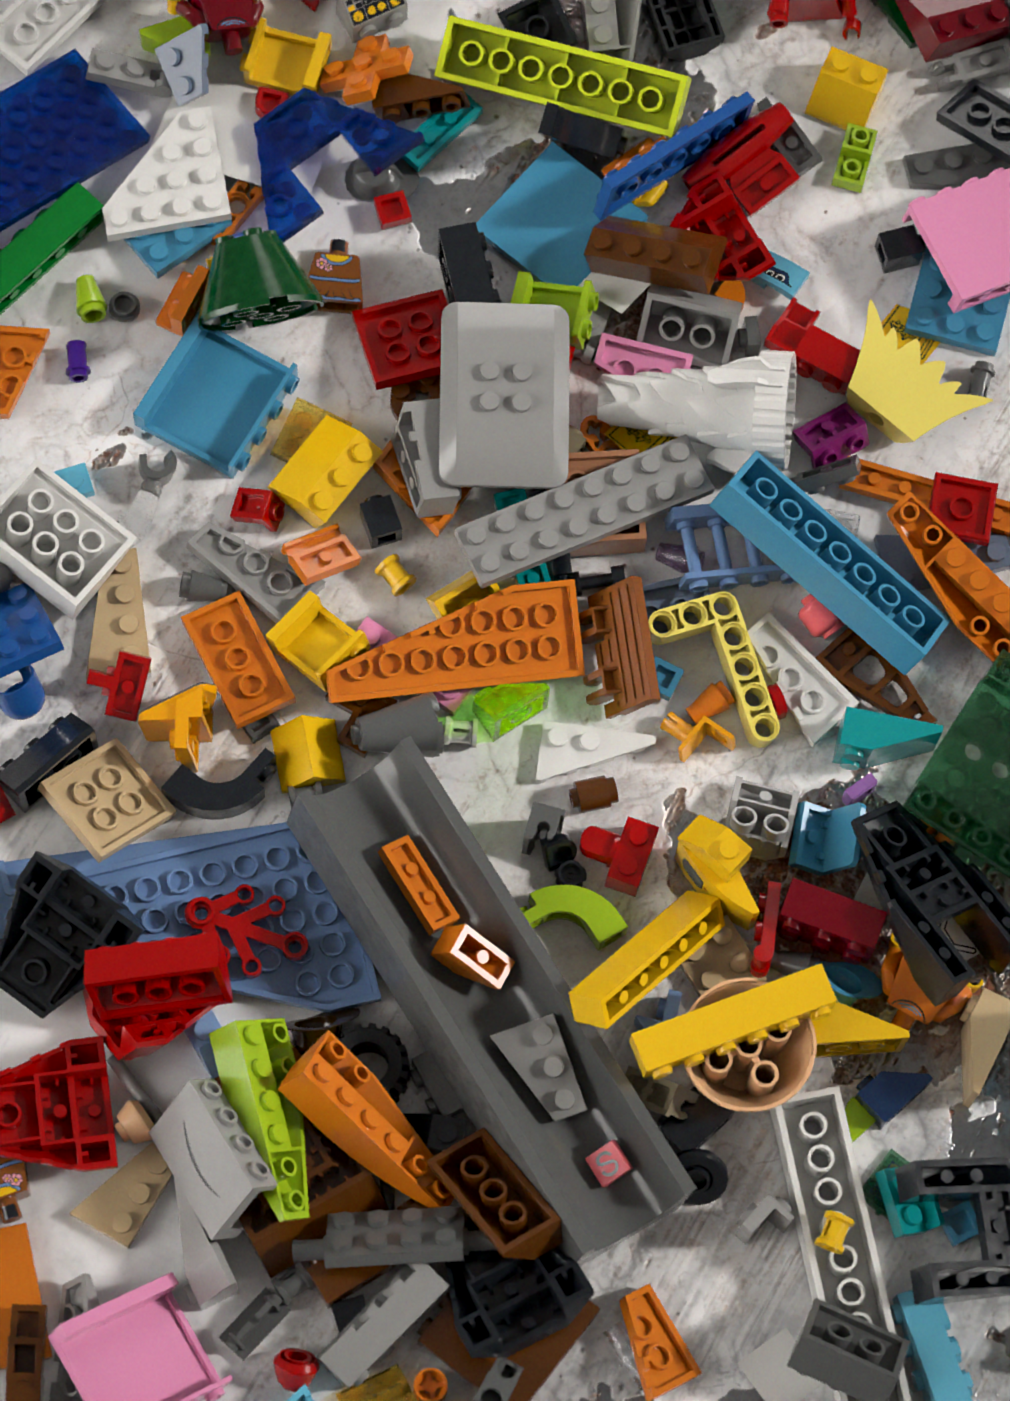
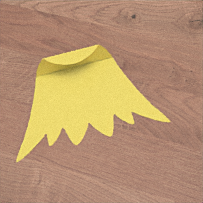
(897, 391)

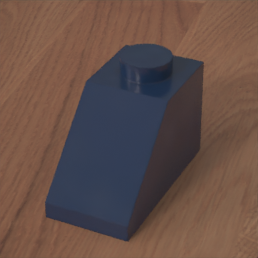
(890, 1093)

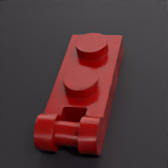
(765, 930)

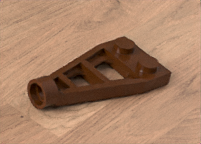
(847, 653)

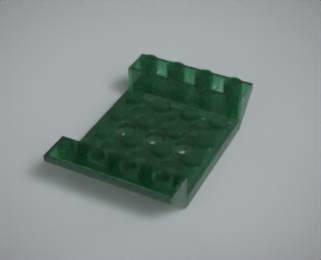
(963, 794)

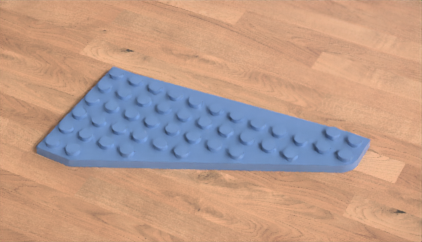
(166, 874)

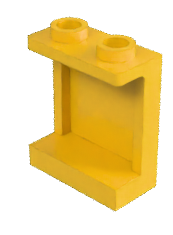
(285, 59)
(315, 639)

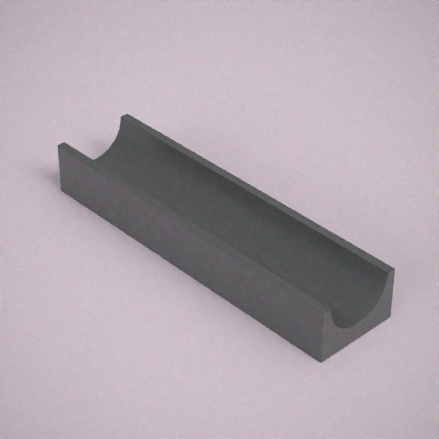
(458, 1015)

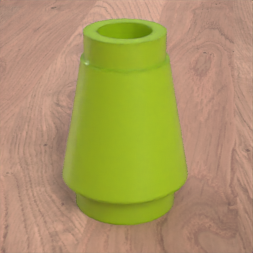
(89, 300)

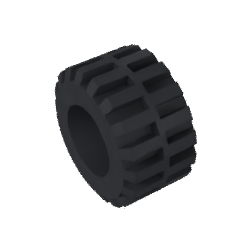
(389, 1046)

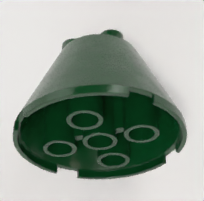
(255, 282)

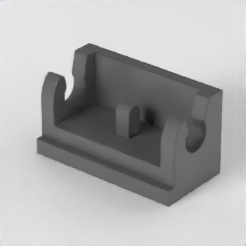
(542, 823)

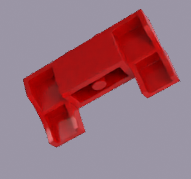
(816, 351)

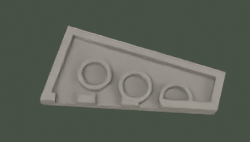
(258, 576)

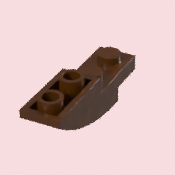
(26, 1353)

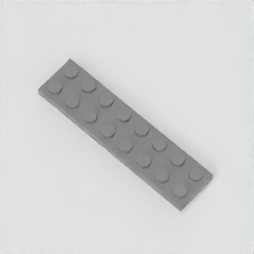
(583, 511)

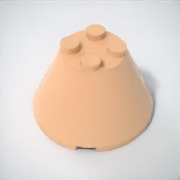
(759, 1073)

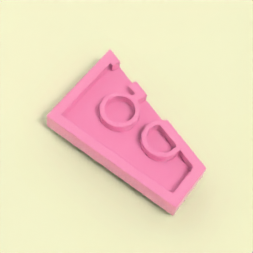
(627, 357)

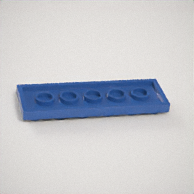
(669, 156)

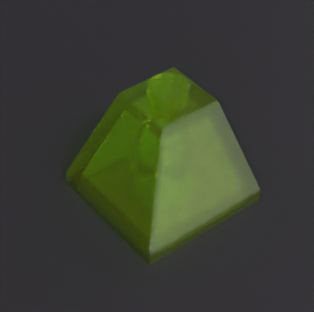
(509, 706)

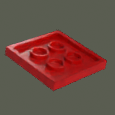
(402, 338)

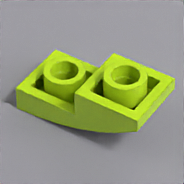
(854, 157)

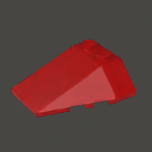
(60, 1108)

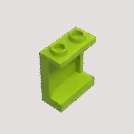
(576, 301)

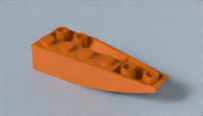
(962, 582)
(362, 1119)

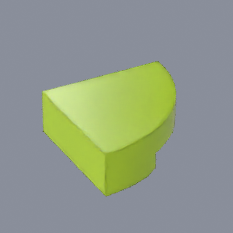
(858, 1119)

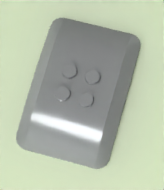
(504, 395)

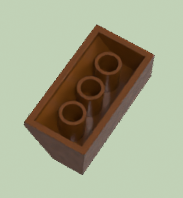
(655, 254)
(498, 1197)

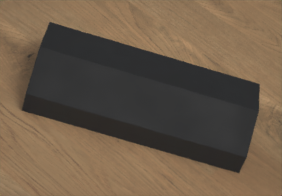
(686, 27)

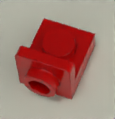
(258, 507)

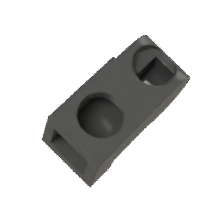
(499, 1381)

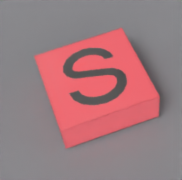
(609, 1163)

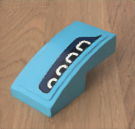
(783, 277)

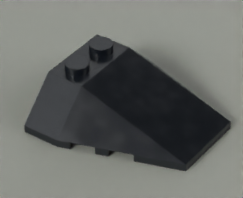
(50, 927)
(513, 1301)

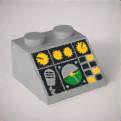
(368, 17)

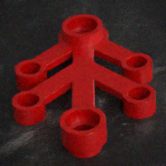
(242, 926)

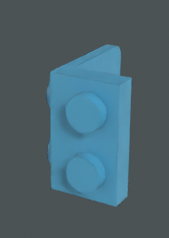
(825, 838)

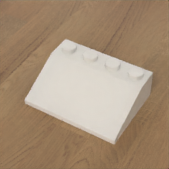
(58, 539)

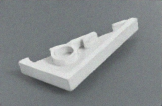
(572, 747)

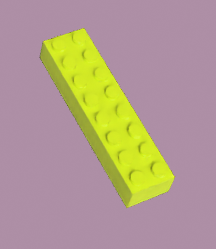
(562, 75)

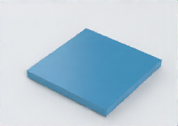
(549, 218)

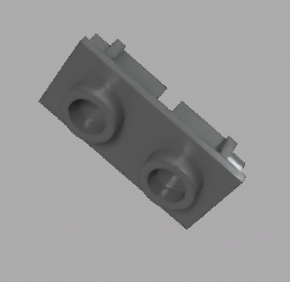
(254, 1323)

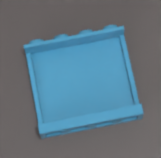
(215, 398)

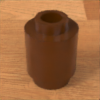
(593, 794)

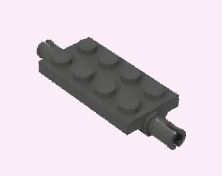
(393, 1238)

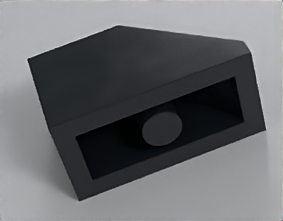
(436, 1130)

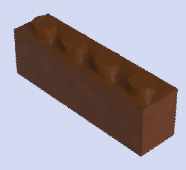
(339, 1283)

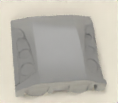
(762, 817)

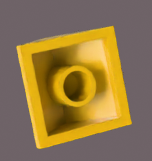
(307, 752)

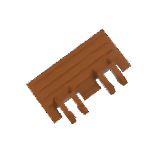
(626, 654)

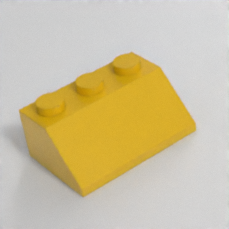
(324, 470)

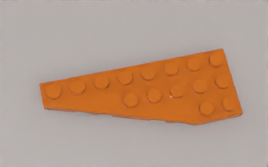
(500, 639)

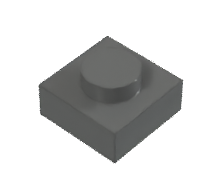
(749, 336)

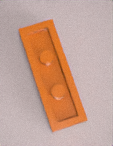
(418, 885)

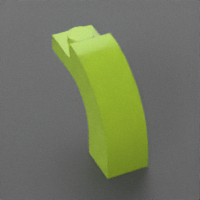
(580, 906)

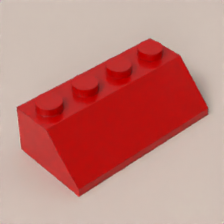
(157, 976)

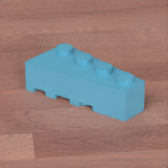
(931, 1350)

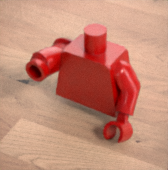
(785, 11)

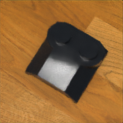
(540, 19)

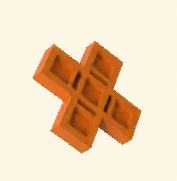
(370, 64)

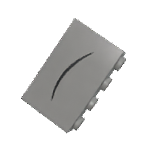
(211, 1157)

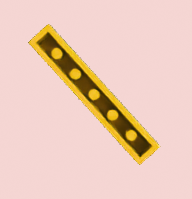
(646, 959)
(733, 1021)

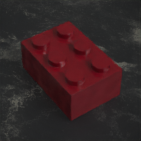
(830, 922)

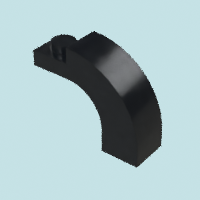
(224, 799)

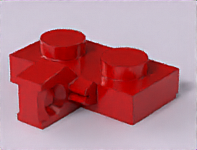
(123, 684)

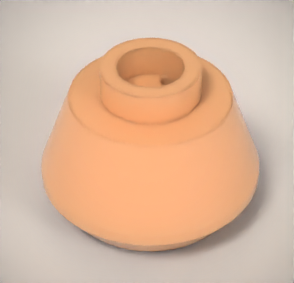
(134, 1123)

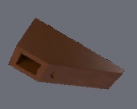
(416, 97)

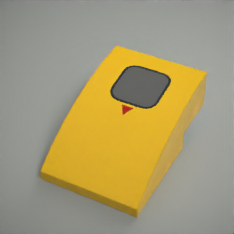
(733, 895)

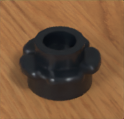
(570, 867)

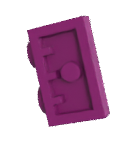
(833, 435)

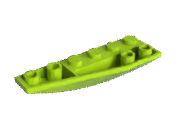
(251, 1066)

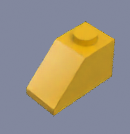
(716, 846)

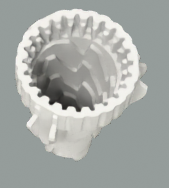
(727, 406)

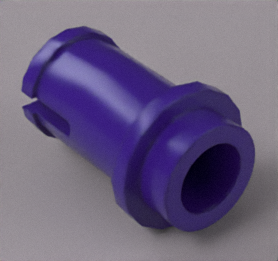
(77, 361)

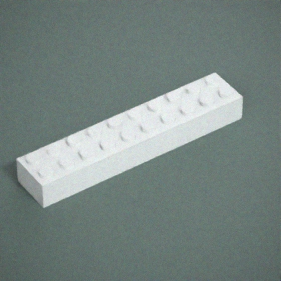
(823, 1177)

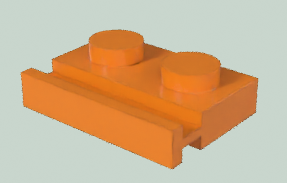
(321, 554)

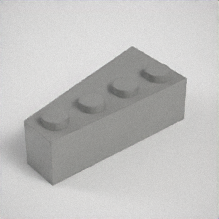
(381, 1323)

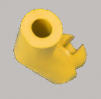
(652, 196)

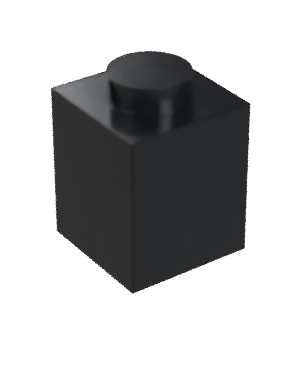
(899, 248)
(380, 520)

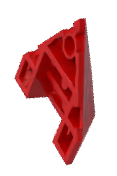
(715, 211)
(141, 1034)

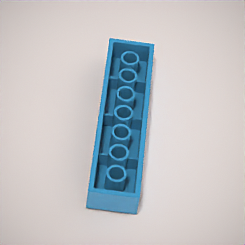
(830, 563)

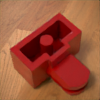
(623, 854)

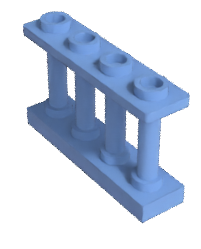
(685, 521)

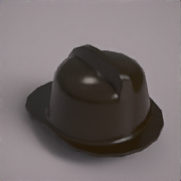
(309, 1030)

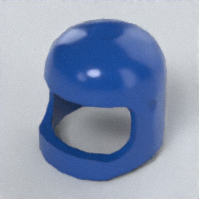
(23, 698)

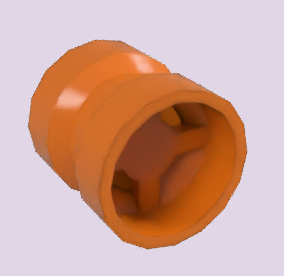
(430, 1381)

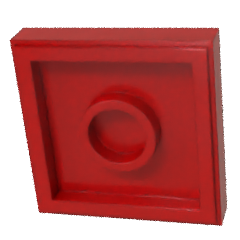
(964, 506)

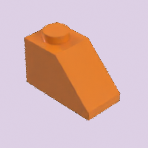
(472, 956)

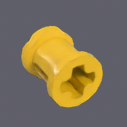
(395, 575)
(834, 1231)

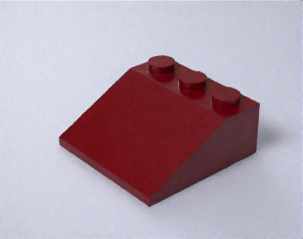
(954, 25)

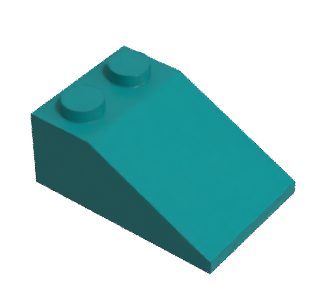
(879, 738)

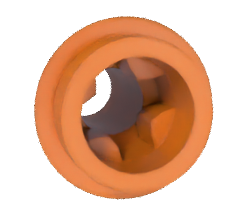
(711, 701)

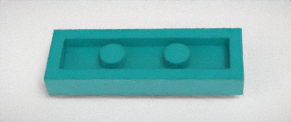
(439, 132)

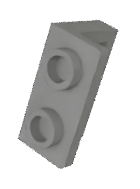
(754, 1217)

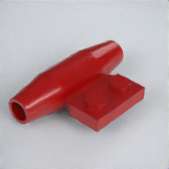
(745, 158)

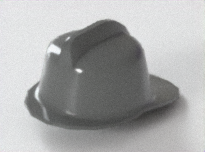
(365, 185)

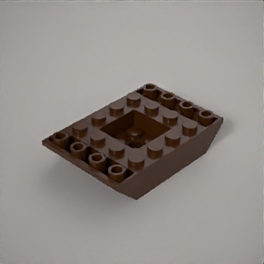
(334, 1186)

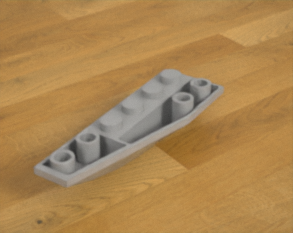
(611, 26)

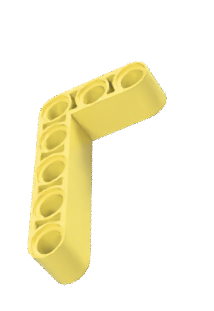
(729, 656)

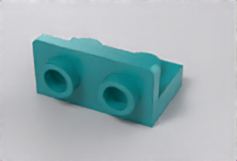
(909, 1217)

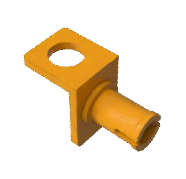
(692, 736)

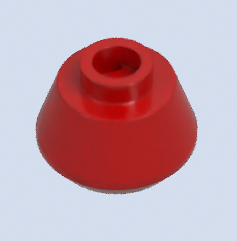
(295, 1368)

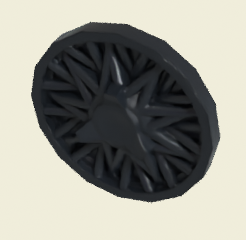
(707, 1174)

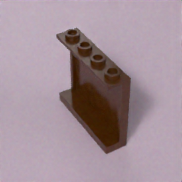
(537, 1360)

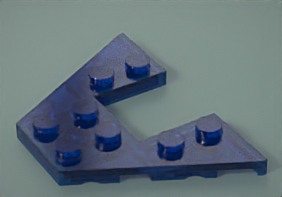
(299, 131)

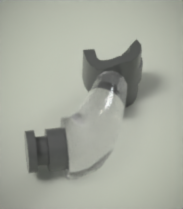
(144, 506)

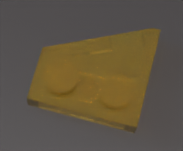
(298, 426)

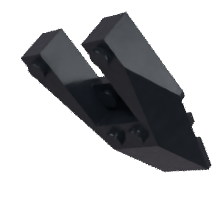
(924, 886)
(988, 1185)

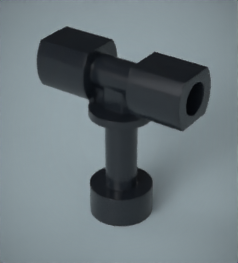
(563, 571)

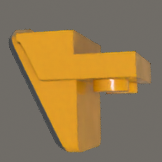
(182, 721)

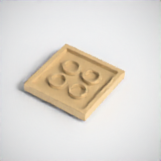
(107, 800)

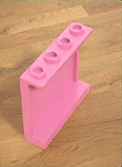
(969, 237)
(137, 1350)

